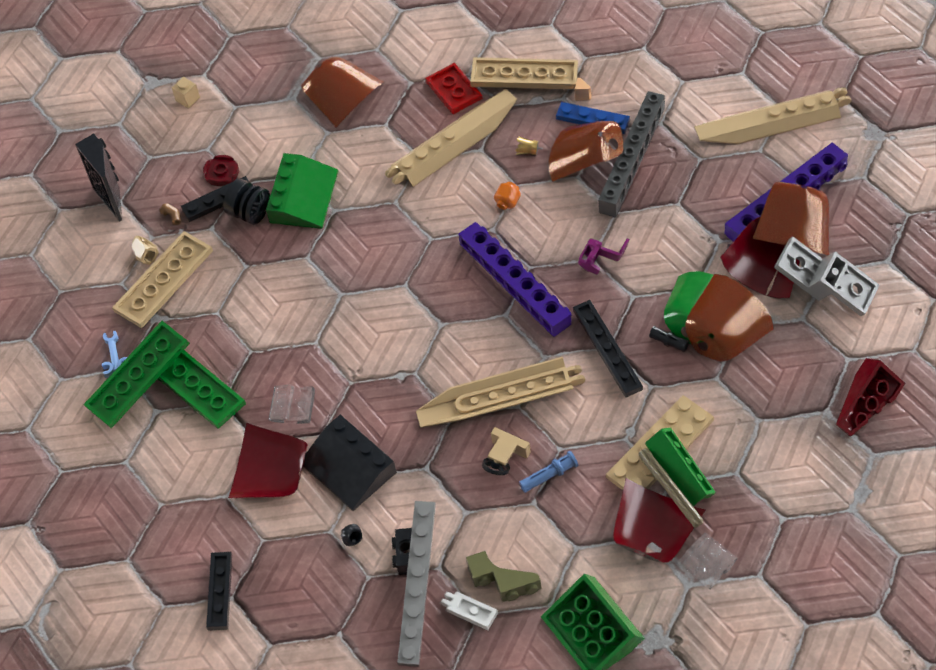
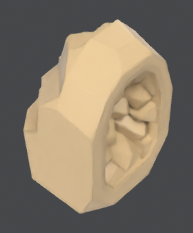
(144, 250)

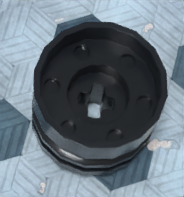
(246, 201)

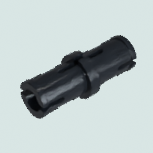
(669, 339)

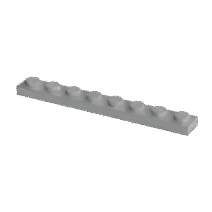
(416, 583)

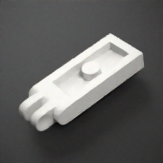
(469, 609)

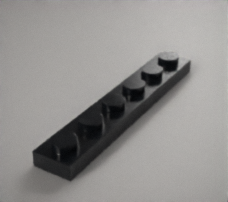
(608, 348)

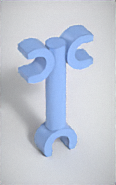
(115, 362)

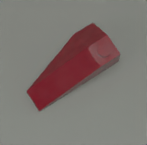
(869, 393)

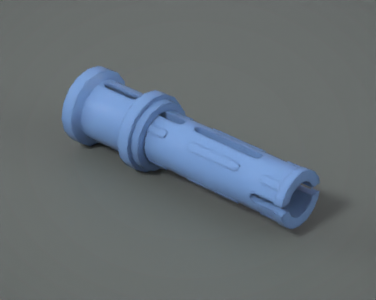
(556, 467)

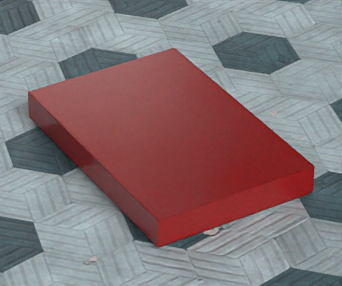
(453, 88)

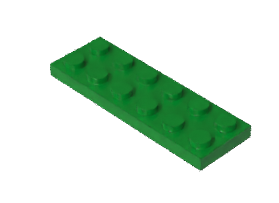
(136, 374)
(202, 390)

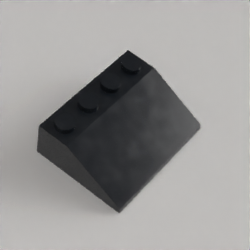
(100, 172)
(348, 463)

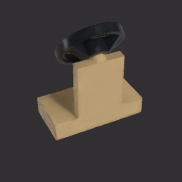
(502, 451)

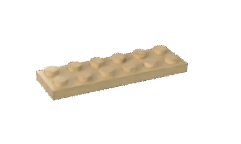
(524, 73)
(162, 279)
(688, 424)

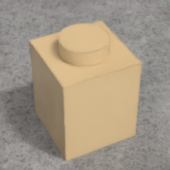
(185, 92)

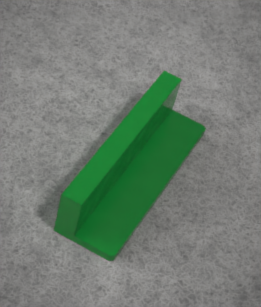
(679, 465)

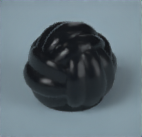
(351, 535)

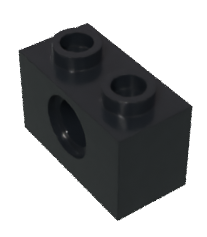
(401, 543)

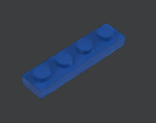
(582, 115)

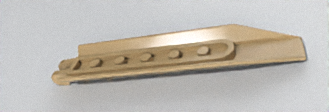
(775, 118)
(452, 140)
(500, 392)

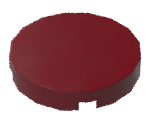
(221, 170)

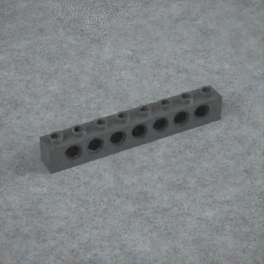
(633, 153)

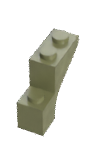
(509, 582)

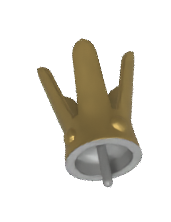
(527, 146)

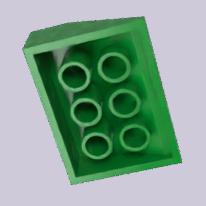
(301, 192)
(592, 625)

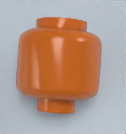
(507, 195)

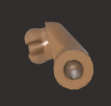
(171, 210)

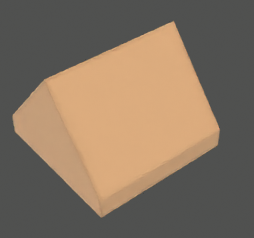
(582, 90)

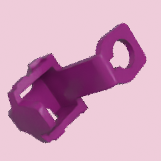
(593, 250)

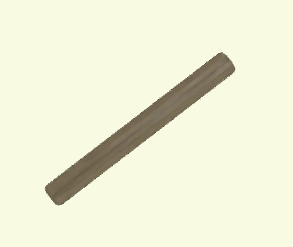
(671, 488)

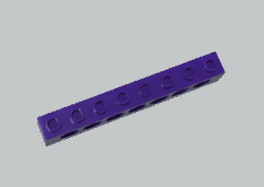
(813, 173)
(504, 269)

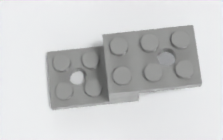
(827, 276)

